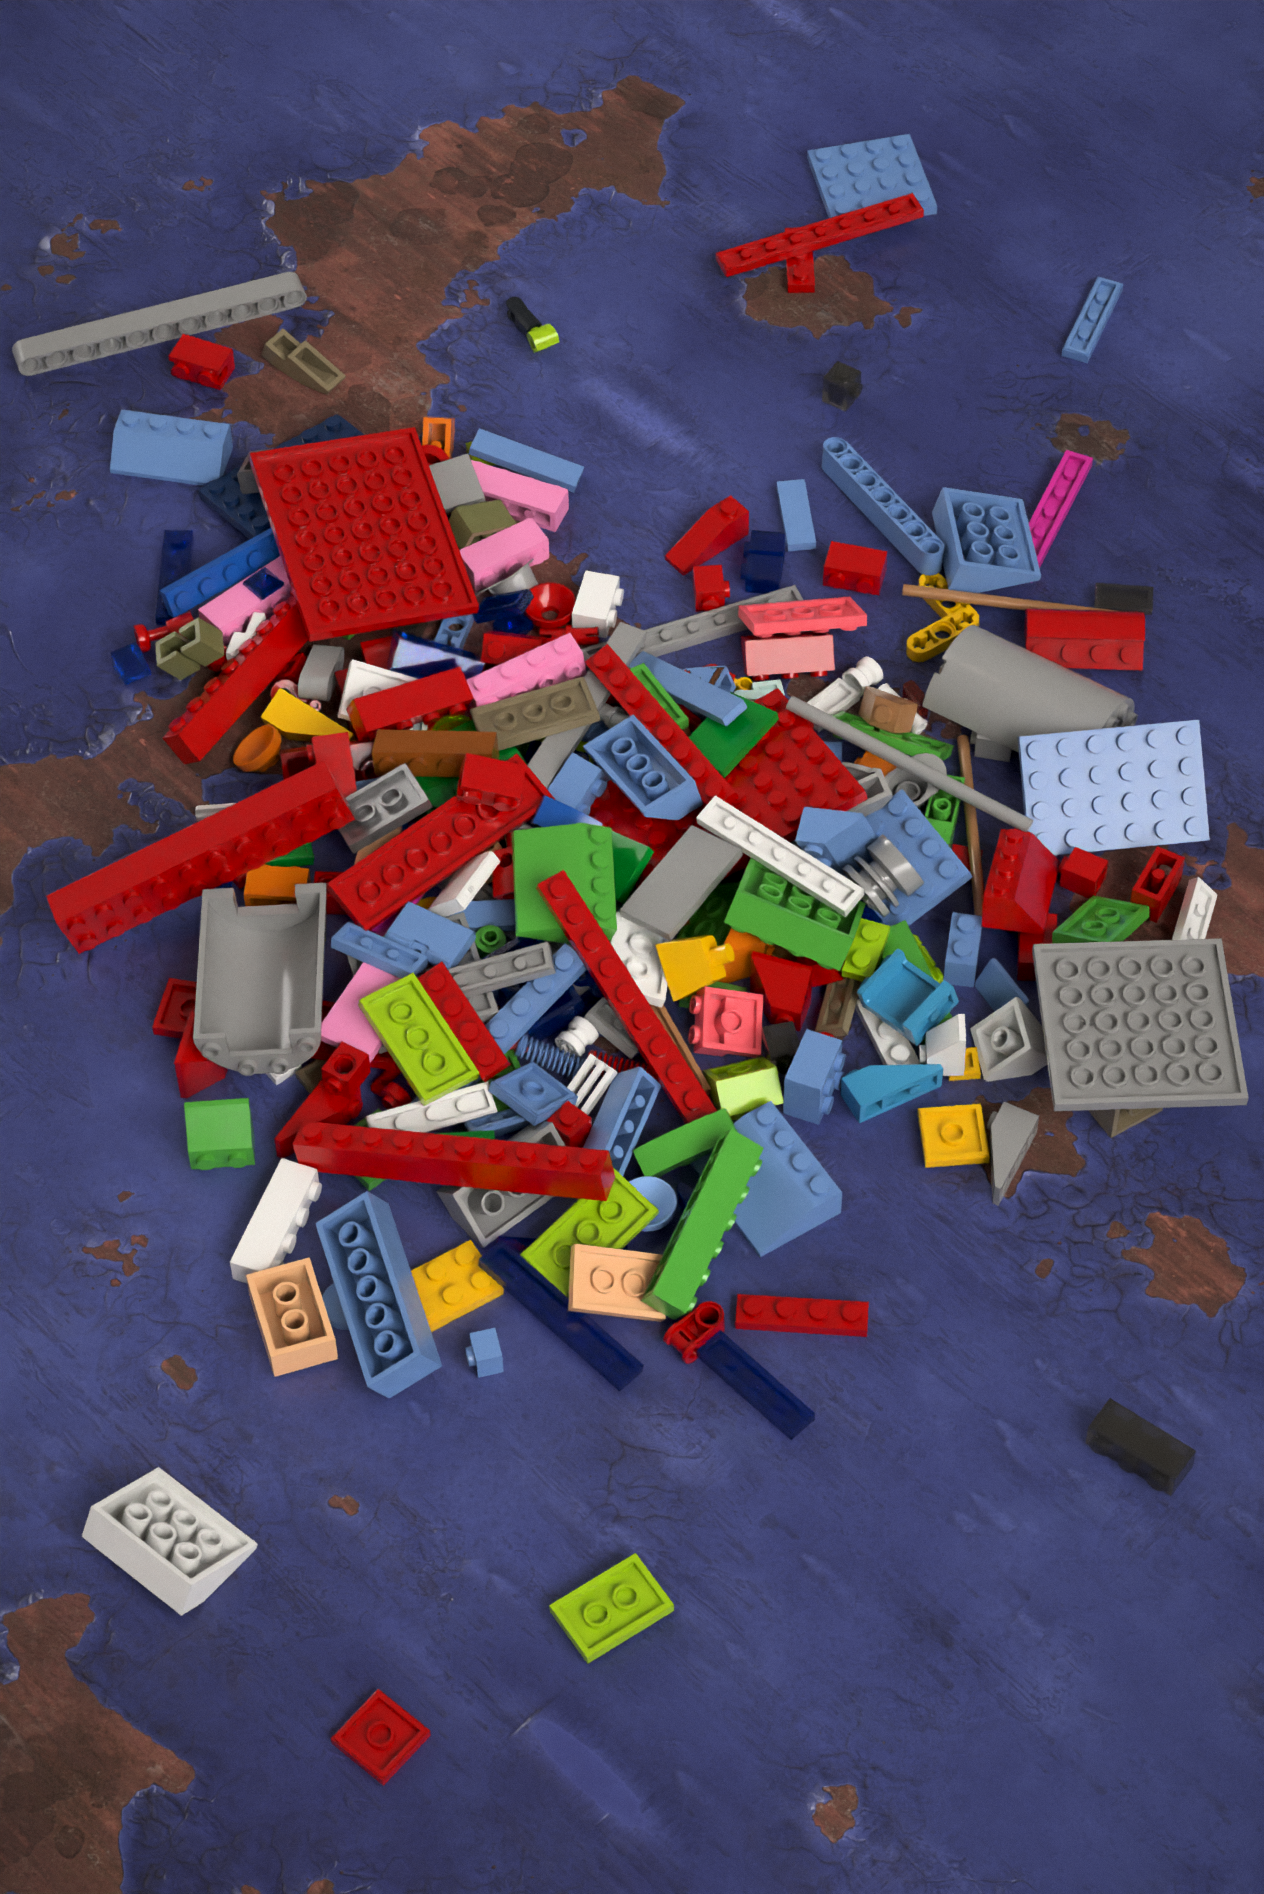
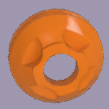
(258, 750)

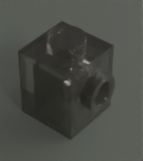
(841, 386)
(780, 1044)

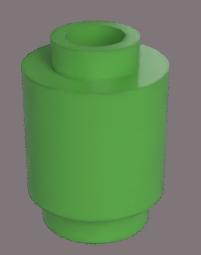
(489, 939)

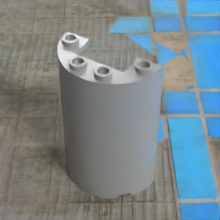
(1018, 693)
(260, 981)

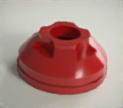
(554, 598)

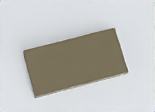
(537, 713)

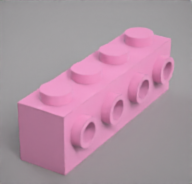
(533, 670)

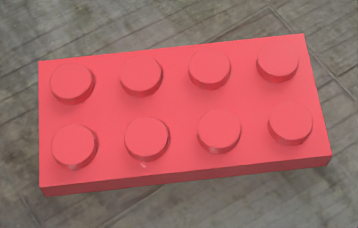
(802, 615)

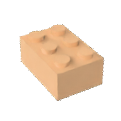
(292, 1317)

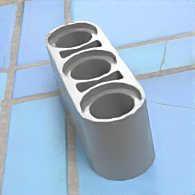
(317, 675)

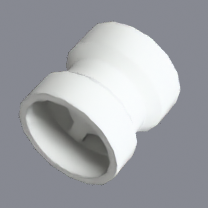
(865, 674)
(577, 1037)

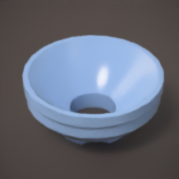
(661, 1196)

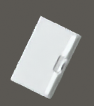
(464, 885)

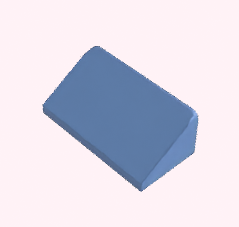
(998, 986)
(501, 1122)

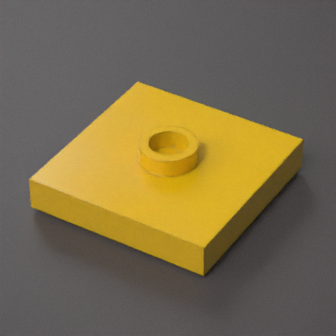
(953, 1135)

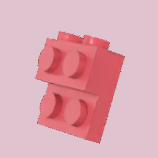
(726, 1022)

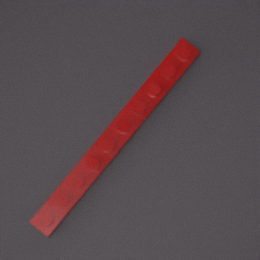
(625, 997)

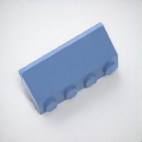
(170, 448)
(645, 771)

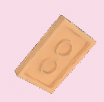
(611, 1282)

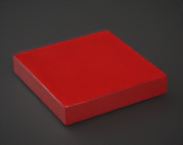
(380, 1737)

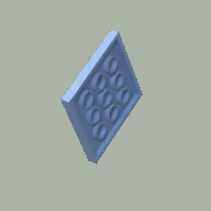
(869, 174)
(925, 851)

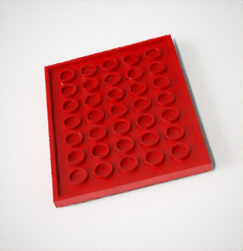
(363, 534)
(773, 782)

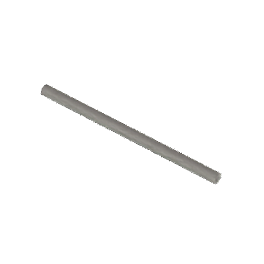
(909, 764)

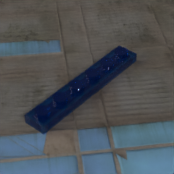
(551, 1308)

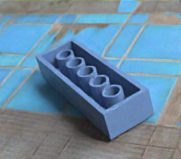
(378, 1295)

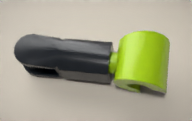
(537, 335)

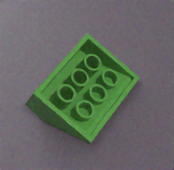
(587, 859)
(791, 917)

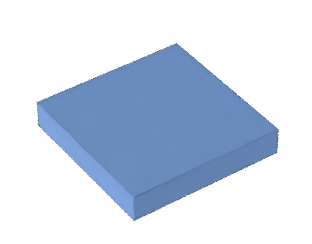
(532, 1093)

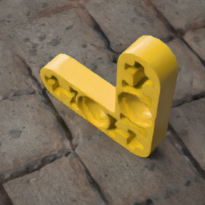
(949, 623)

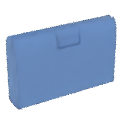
(431, 935)

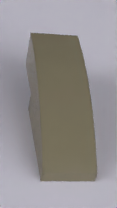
(302, 362)

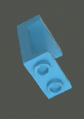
(906, 997)

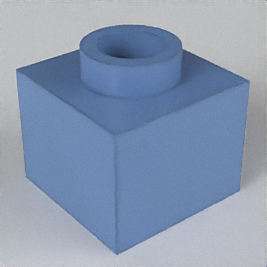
(484, 1353)

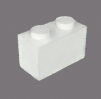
(597, 602)

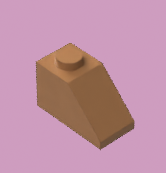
(887, 711)

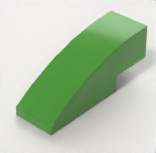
(683, 1144)

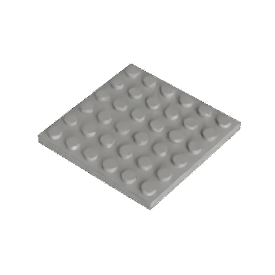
(1139, 1025)

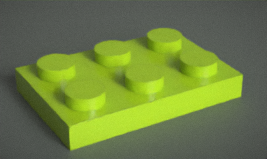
(611, 1608)

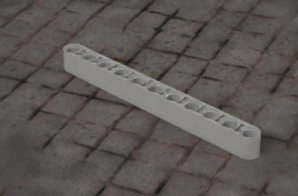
(158, 323)

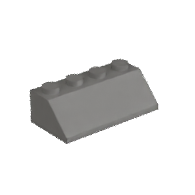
(488, 1212)

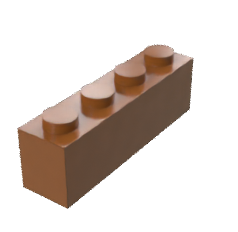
(429, 751)

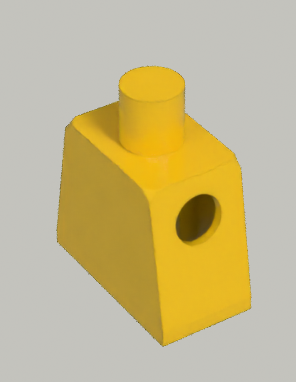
(693, 963)

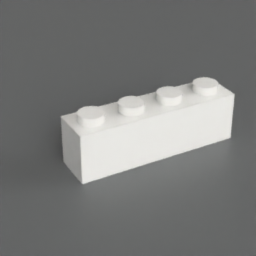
(276, 1219)

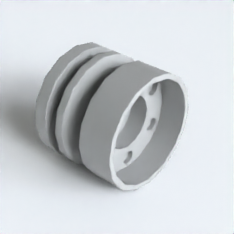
(883, 875)

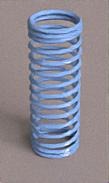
(523, 1044)

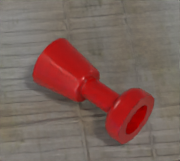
(145, 637)

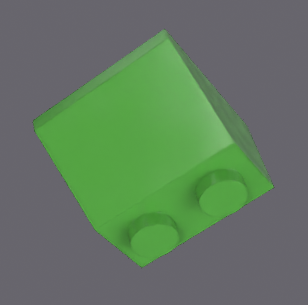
(220, 1133)

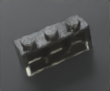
(1140, 1447)

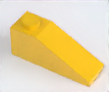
(298, 720)

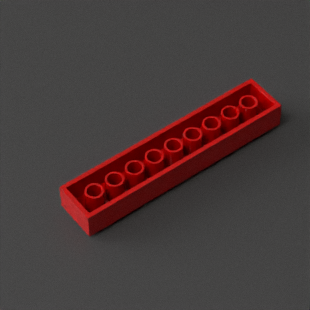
(200, 857)

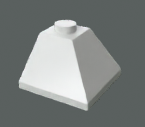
(1009, 1042)

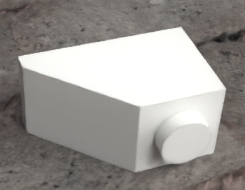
(946, 1046)

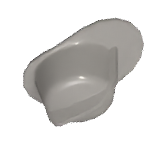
(520, 580)
(914, 787)

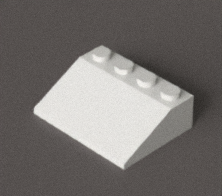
(167, 1539)

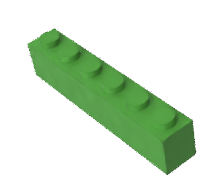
(703, 1225)

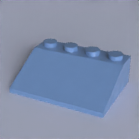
(984, 541)
(788, 1190)

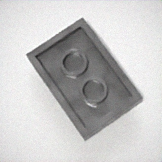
(383, 807)

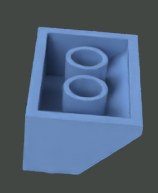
(835, 837)

